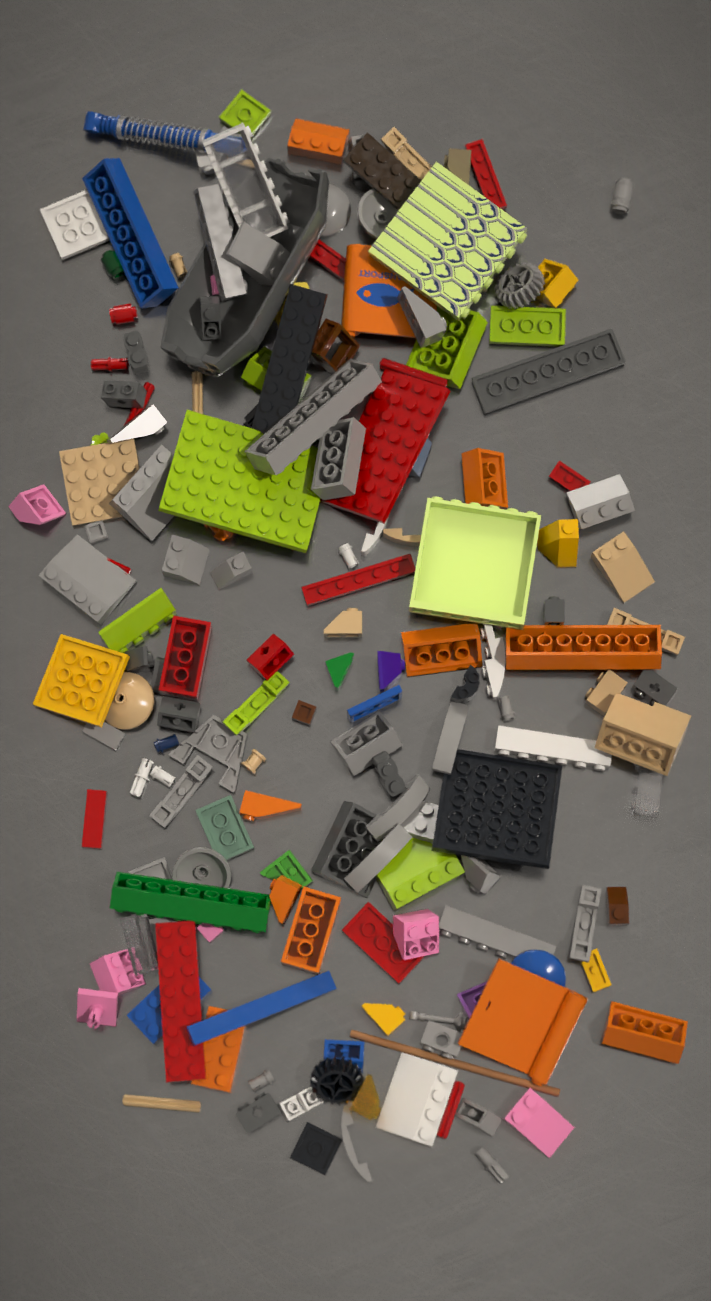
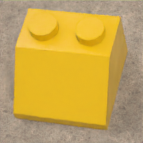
(558, 282)

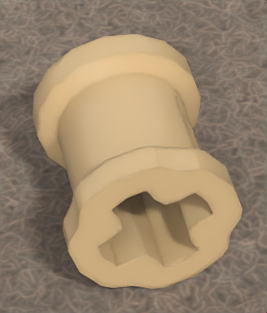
(253, 761)

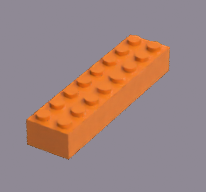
(583, 647)

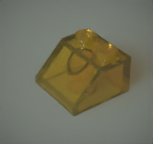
(367, 1100)

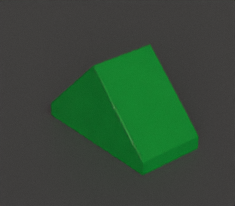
(338, 668)

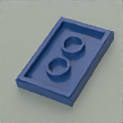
(374, 704)

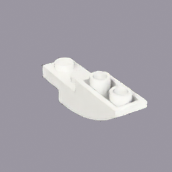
(495, 666)

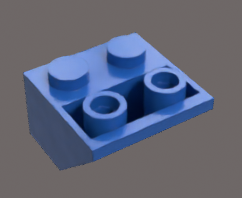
(348, 1049)

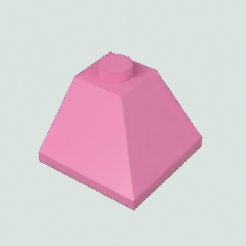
(36, 506)

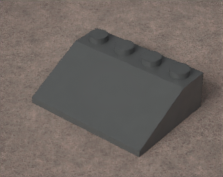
(346, 846)

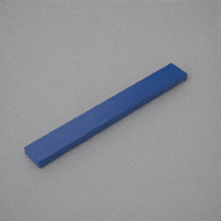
(261, 1008)

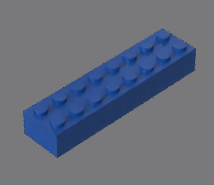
(130, 232)

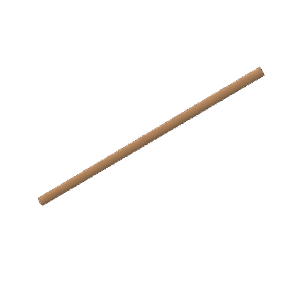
(454, 1063)

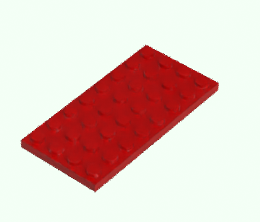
(396, 429)

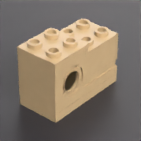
(642, 733)

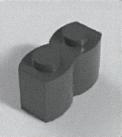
(136, 353)
(388, 773)

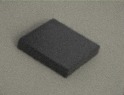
(316, 1148)

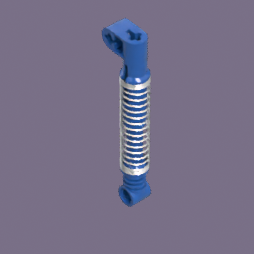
(121, 127)

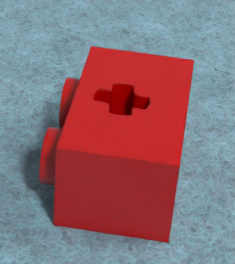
(270, 657)

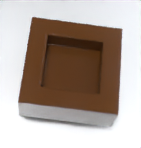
(304, 712)

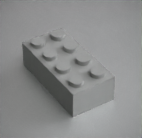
(339, 460)

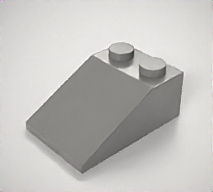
(258, 254)
(423, 319)

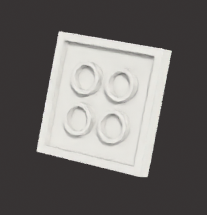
(74, 224)

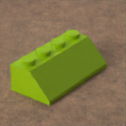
(138, 622)

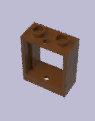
(325, 338)

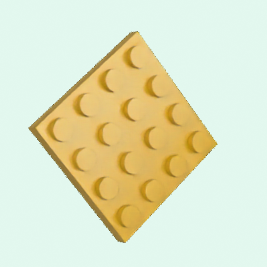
(81, 680)

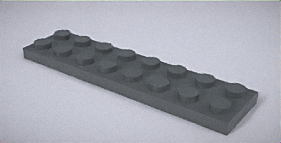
(548, 370)

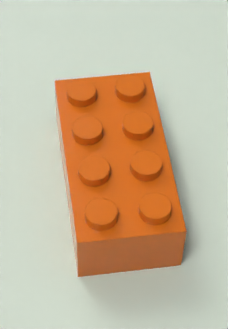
(311, 930)
(221, 1057)

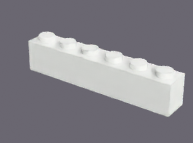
(550, 747)

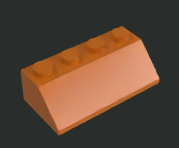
(442, 649)
(645, 1032)

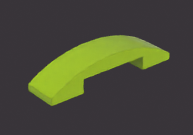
(256, 703)

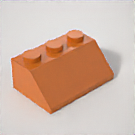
(318, 141)
(484, 478)

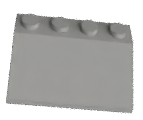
(143, 493)
(87, 579)

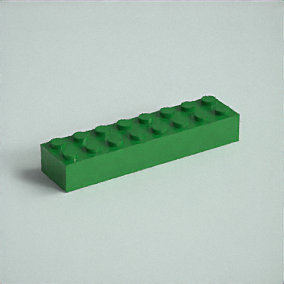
(190, 902)

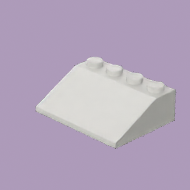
(416, 1099)

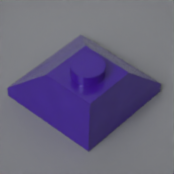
(389, 669)

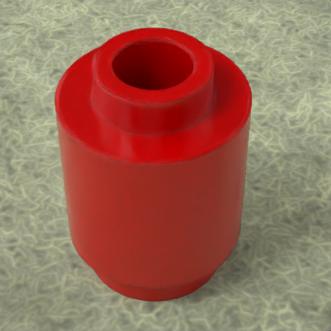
(123, 314)

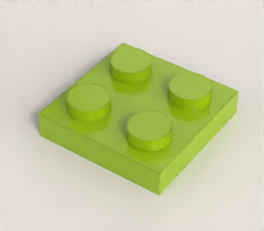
(246, 110)

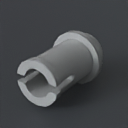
(506, 708)
(261, 1080)

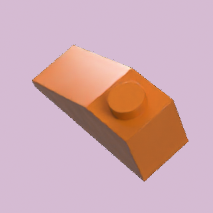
(262, 806)

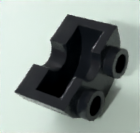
(469, 690)

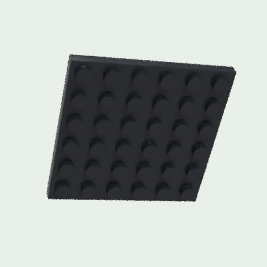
(498, 809)

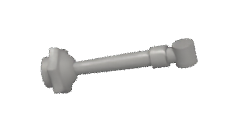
(459, 1021)

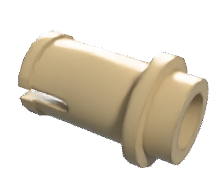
(178, 265)

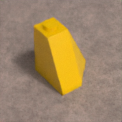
(560, 542)

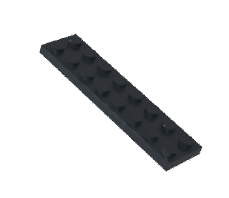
(289, 356)

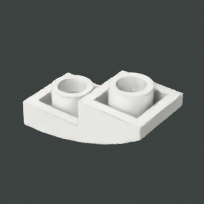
(299, 1104)

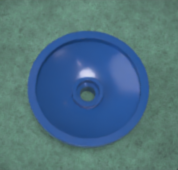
(542, 964)

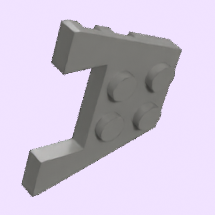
(220, 744)

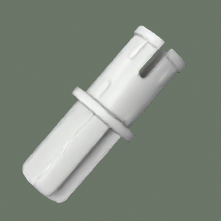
(141, 777)

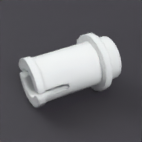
(348, 555)
(162, 776)

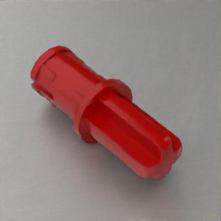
(110, 364)

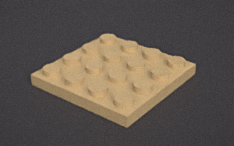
(95, 477)

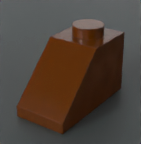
(617, 906)

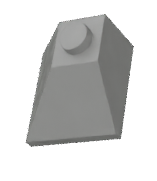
(479, 874)

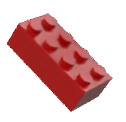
(185, 658)

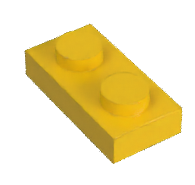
(596, 972)

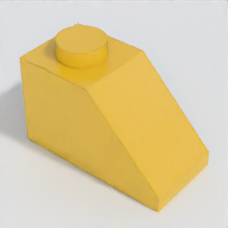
(385, 1016)

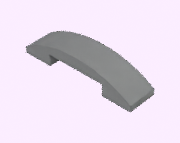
(450, 737)
(181, 792)
(399, 810)
(378, 858)
(585, 923)
(346, 1121)

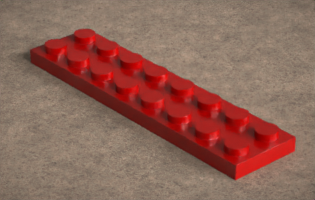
(179, 1000)

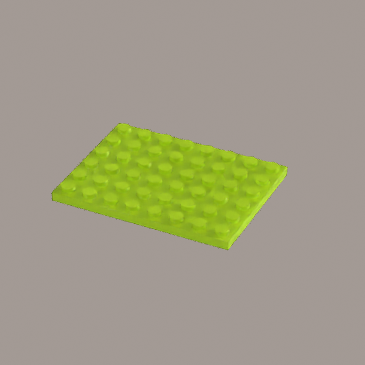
(220, 488)

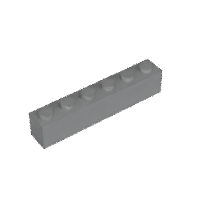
(218, 239)
(488, 934)

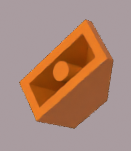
(283, 896)

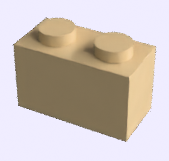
(604, 692)

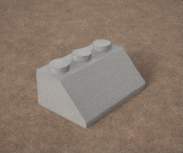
(600, 501)
(365, 741)

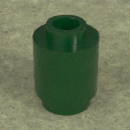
(112, 264)

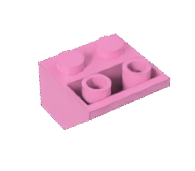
(416, 933)
(116, 973)

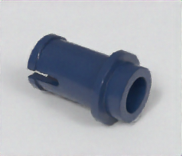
(166, 743)

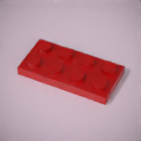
(375, 937)

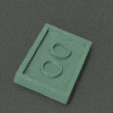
(225, 828)

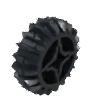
(336, 1080)

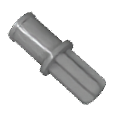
(491, 1165)

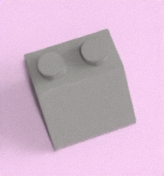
(185, 560)

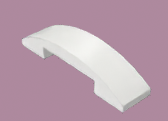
(371, 540)

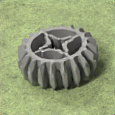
(519, 285)

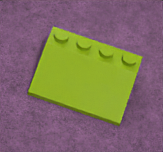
(454, 352)
(416, 872)

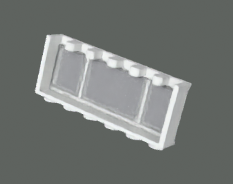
(245, 180)

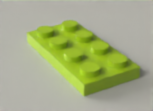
(527, 326)

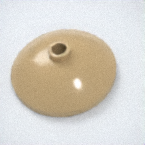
(136, 704)

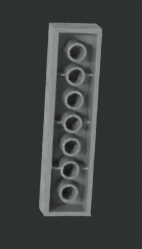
(313, 417)

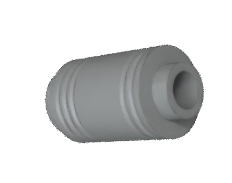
(622, 196)

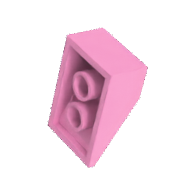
(539, 1123)

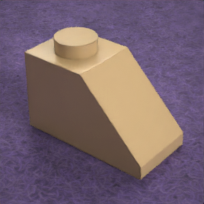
(346, 624)

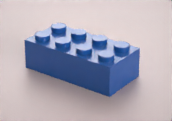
(148, 1013)

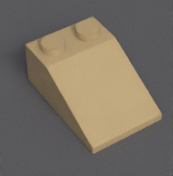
(622, 567)

